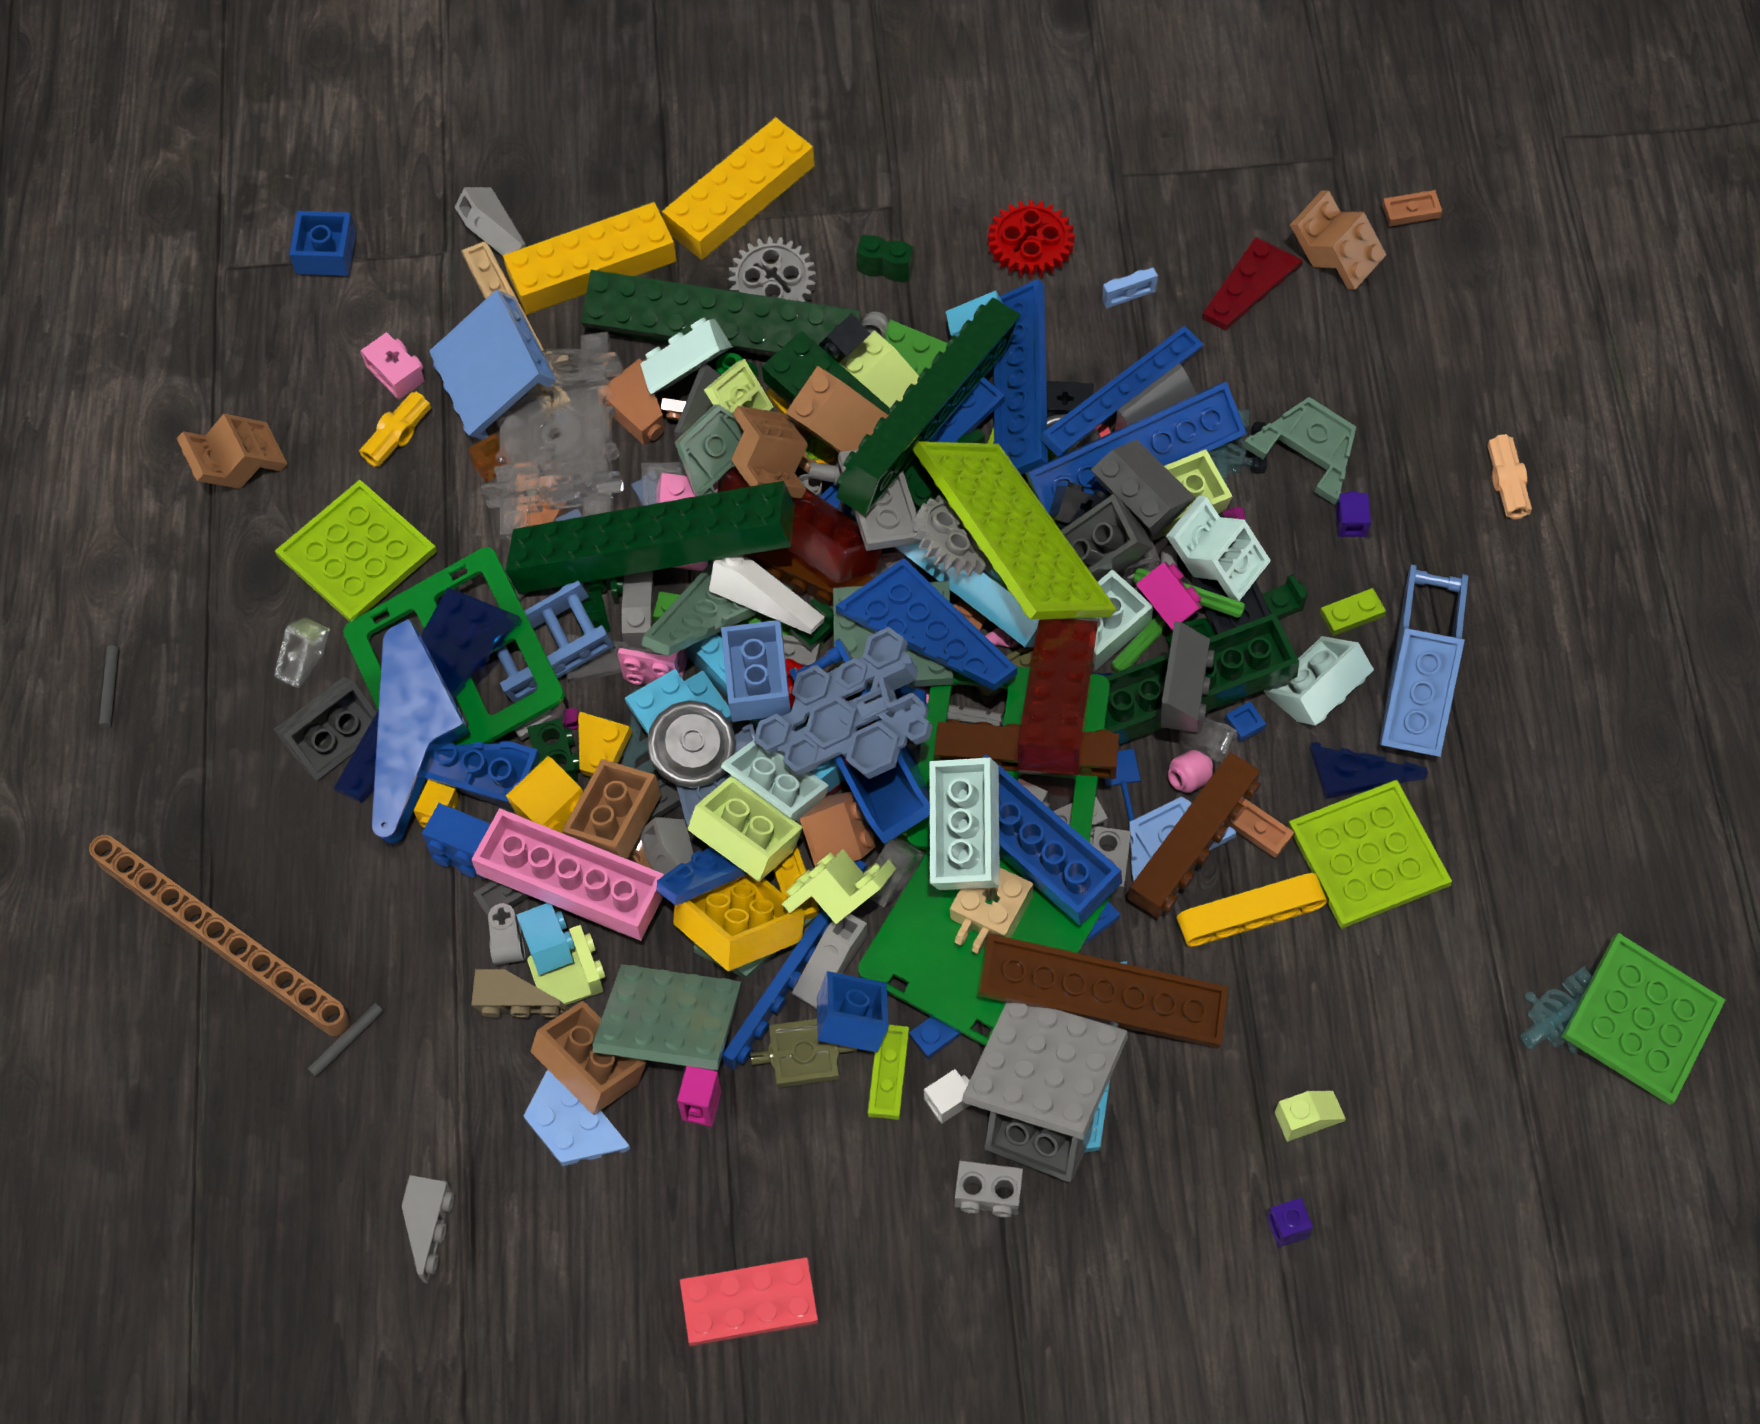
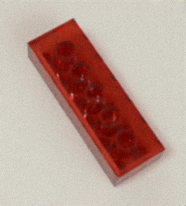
(822, 535)
(1058, 696)

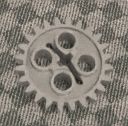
(788, 263)
(948, 539)

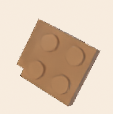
(1338, 239)
(769, 449)
(231, 451)

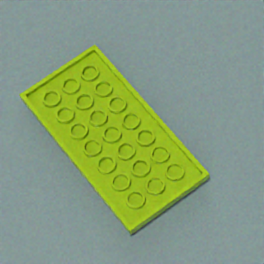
(1014, 531)

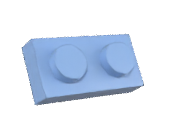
(1129, 287)

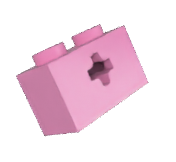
(393, 365)

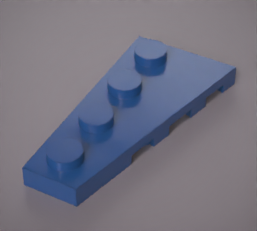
(703, 873)

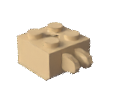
(1000, 918)

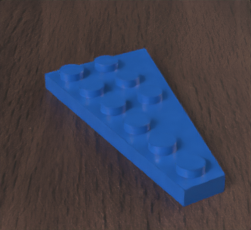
(928, 623)

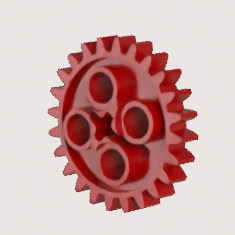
(1034, 232)

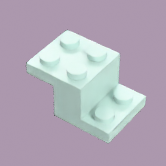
(1218, 548)

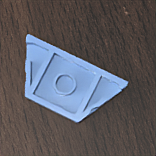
(1153, 828)
(569, 1126)

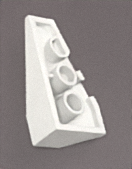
(755, 588)

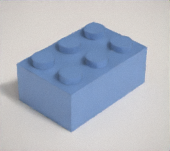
(755, 670)

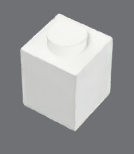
(946, 1095)

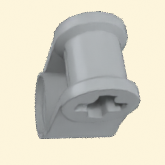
(506, 939)

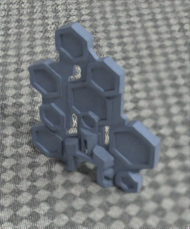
(835, 721)

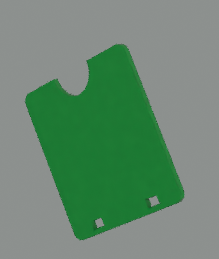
(945, 976)

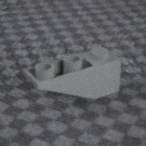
(488, 219)
(666, 843)
(832, 954)
(424, 1215)

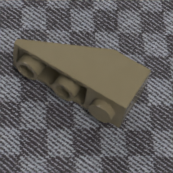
(503, 992)

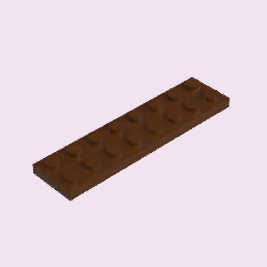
(1103, 990)

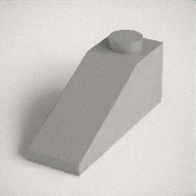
(637, 607)

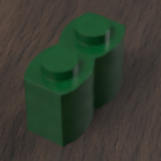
(884, 258)

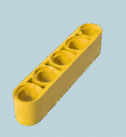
(1251, 909)

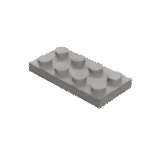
(890, 519)

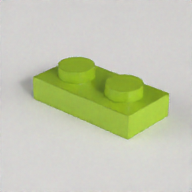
(1352, 612)

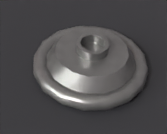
(690, 743)

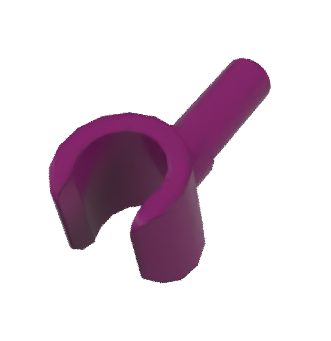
(1235, 513)
(571, 719)

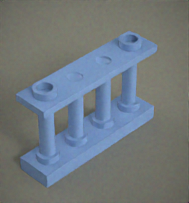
(568, 655)

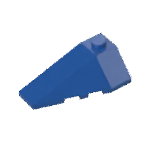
(480, 768)

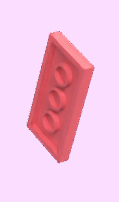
(748, 1301)

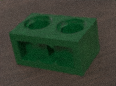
(558, 751)

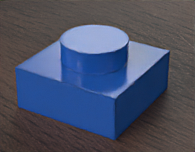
(1245, 721)

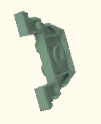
(1316, 435)
(708, 448)

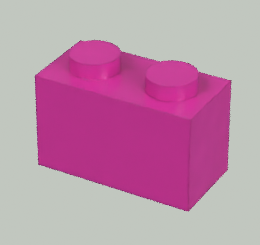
(1169, 594)
(699, 1096)

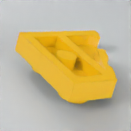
(600, 740)

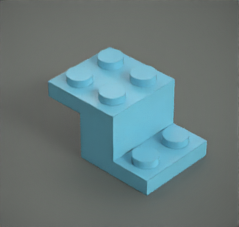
(672, 689)

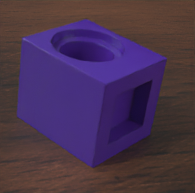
(1353, 514)
(1289, 1222)

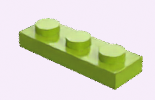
(889, 1074)

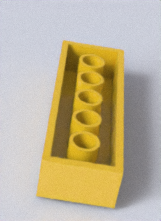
(738, 188)
(562, 265)

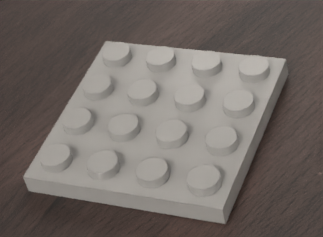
(1046, 1068)

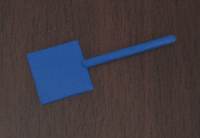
(1126, 773)

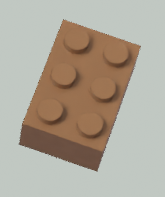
(614, 808)
(568, 1053)

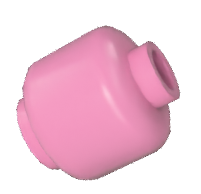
(1190, 771)

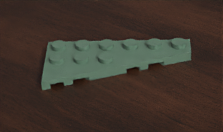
(694, 617)

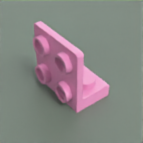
(646, 667)

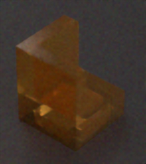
(483, 457)

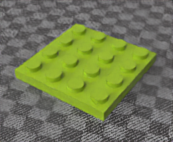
(356, 551)
(1369, 854)

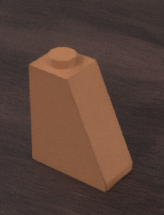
(635, 406)

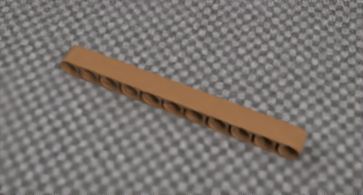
(227, 943)

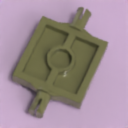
(799, 1055)

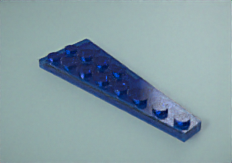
(459, 641)

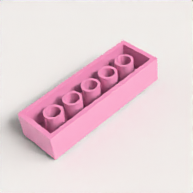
(568, 874)

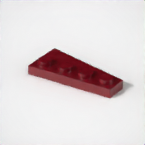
(1250, 281)

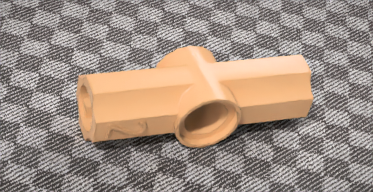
(1509, 477)

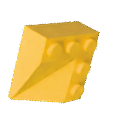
(740, 921)

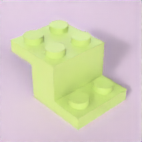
(739, 388)
(838, 885)

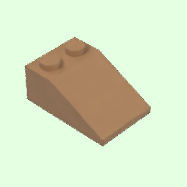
(833, 412)

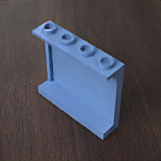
(490, 362)

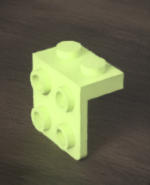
(575, 979)

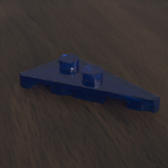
(1353, 772)

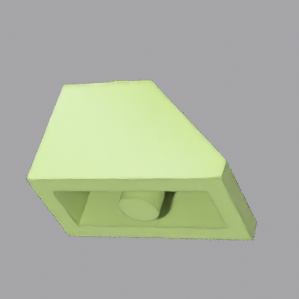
(1308, 1113)

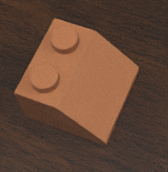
(837, 825)

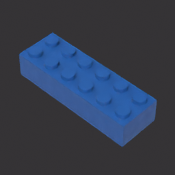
(1052, 852)

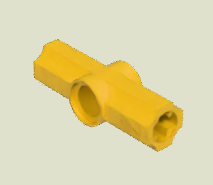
(395, 429)

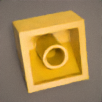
(546, 795)

